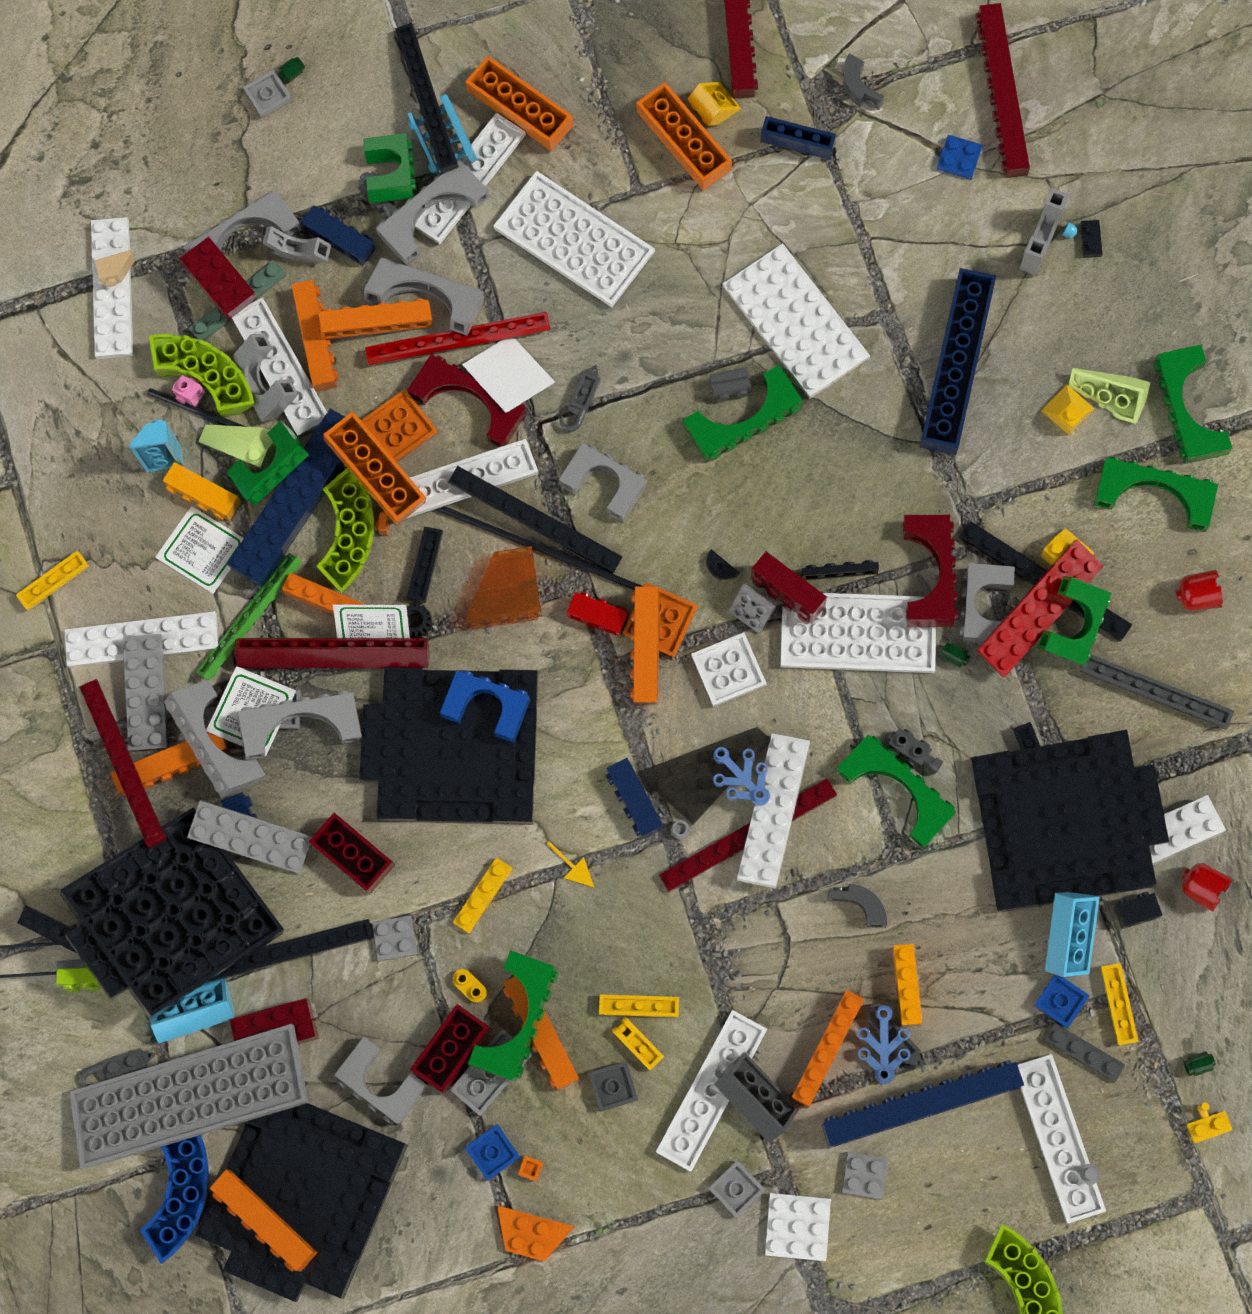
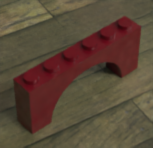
(439, 376)
(935, 535)

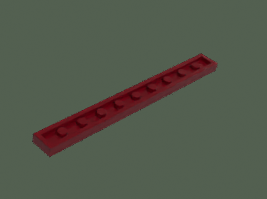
(123, 763)
(736, 841)

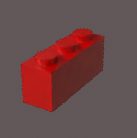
(597, 614)

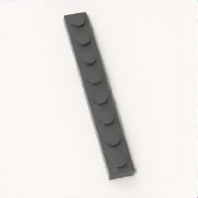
(1158, 692)

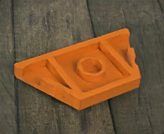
(531, 1234)

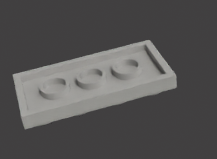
(480, 1087)

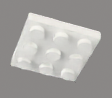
(728, 669)
(797, 1227)

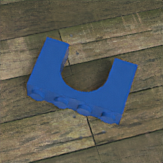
(467, 686)

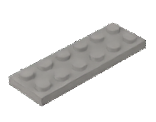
(145, 692)
(249, 836)

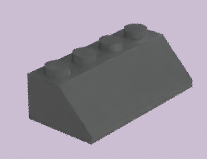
(757, 1097)

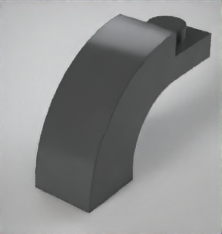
(855, 88)
(865, 899)

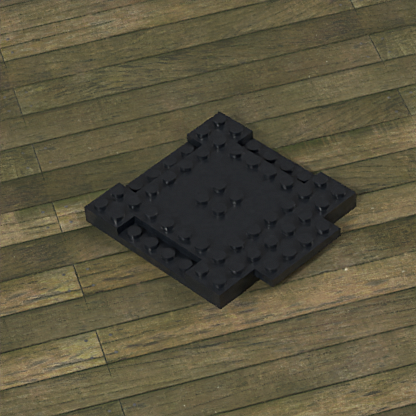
(445, 768)
(1068, 820)
(166, 918)
(322, 1180)

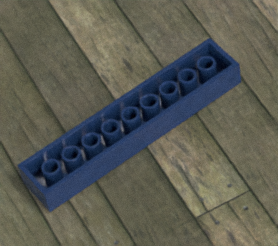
(958, 361)
(288, 508)
(921, 1105)

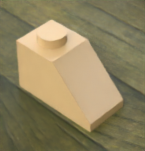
(114, 268)

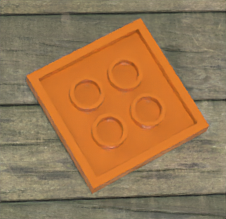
(400, 425)
(673, 622)

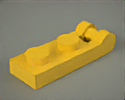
(638, 1044)

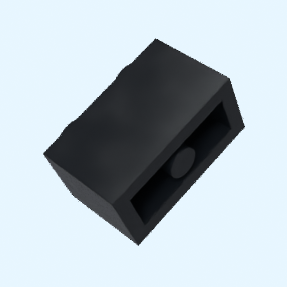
(1137, 910)

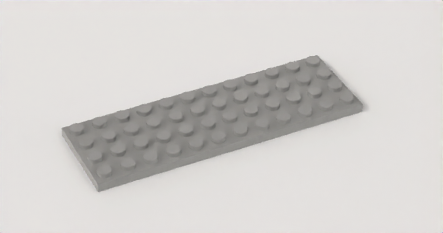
(188, 1097)

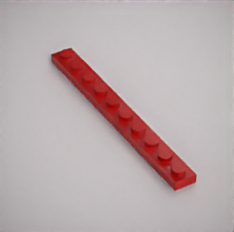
(451, 340)

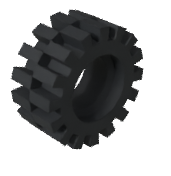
(426, 620)

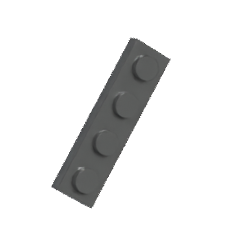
(1084, 1052)

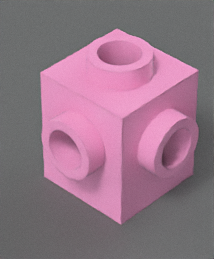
(188, 390)

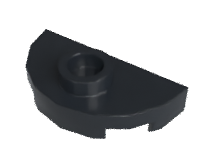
(719, 567)

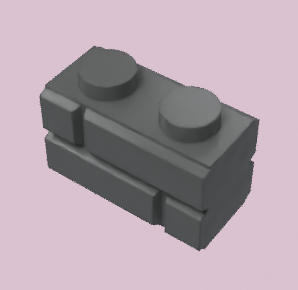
(730, 384)

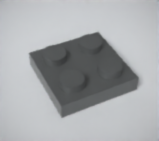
(613, 1086)

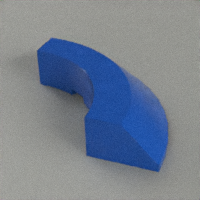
(183, 1197)

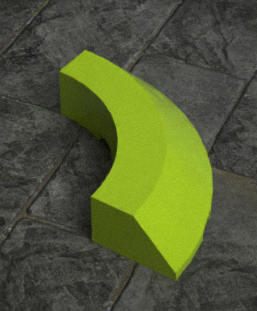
(208, 365)
(352, 533)
(1024, 1273)

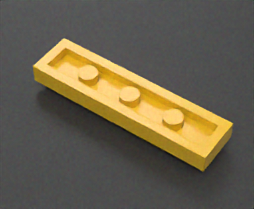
(52, 580)
(482, 895)
(1119, 1004)
(639, 1006)

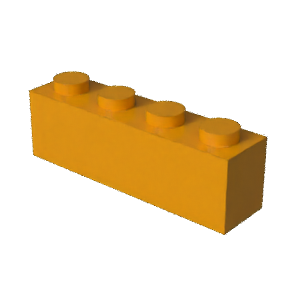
(201, 491)
(907, 985)

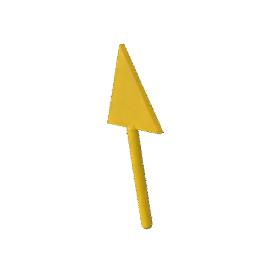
(579, 872)

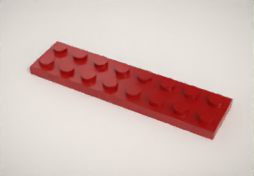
(1037, 610)

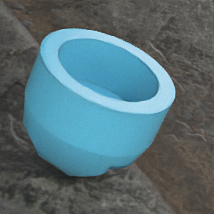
(1069, 230)

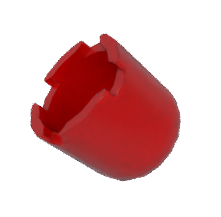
(1200, 591)
(1204, 885)

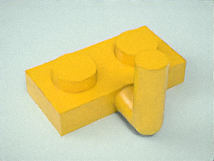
(1208, 1125)

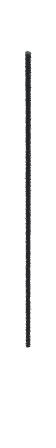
(445, 510)

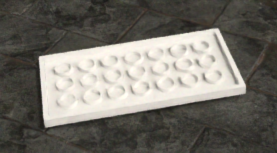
(574, 239)
(796, 321)
(858, 635)

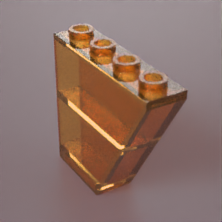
(506, 591)

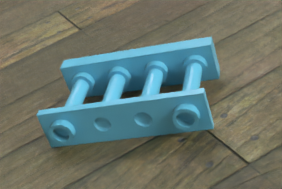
(453, 123)

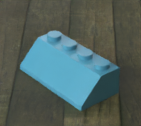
(157, 447)
(1072, 934)
(198, 1011)

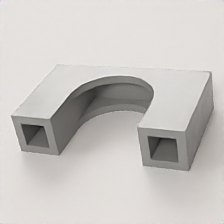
(1044, 232)
(270, 402)
(588, 461)
(978, 578)
(353, 1074)

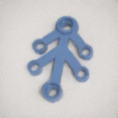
(743, 778)
(884, 1048)

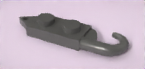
(582, 398)
(893, 1030)
(118, 1065)

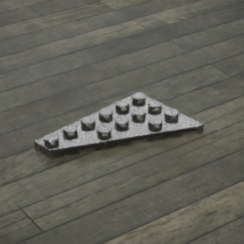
(688, 779)

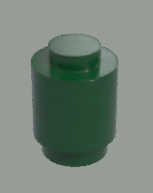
(291, 69)
(955, 654)
(1199, 1064)

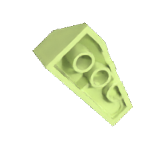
(1116, 393)
(245, 443)

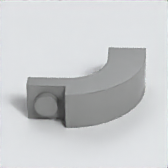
(296, 249)

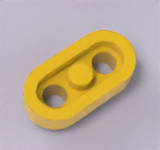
(469, 986)

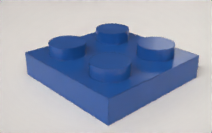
(959, 157)
(1061, 1000)
(492, 1152)

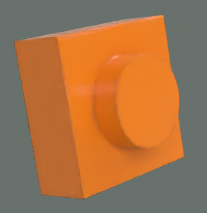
(382, 524)
(530, 1168)

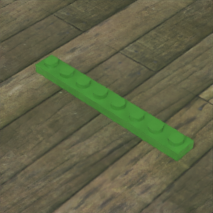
(247, 618)

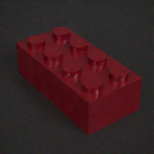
(218, 278)
(788, 588)
(351, 853)
(296, 1013)
(450, 1048)

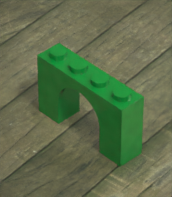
(398, 183)
(288, 456)
(1094, 603)

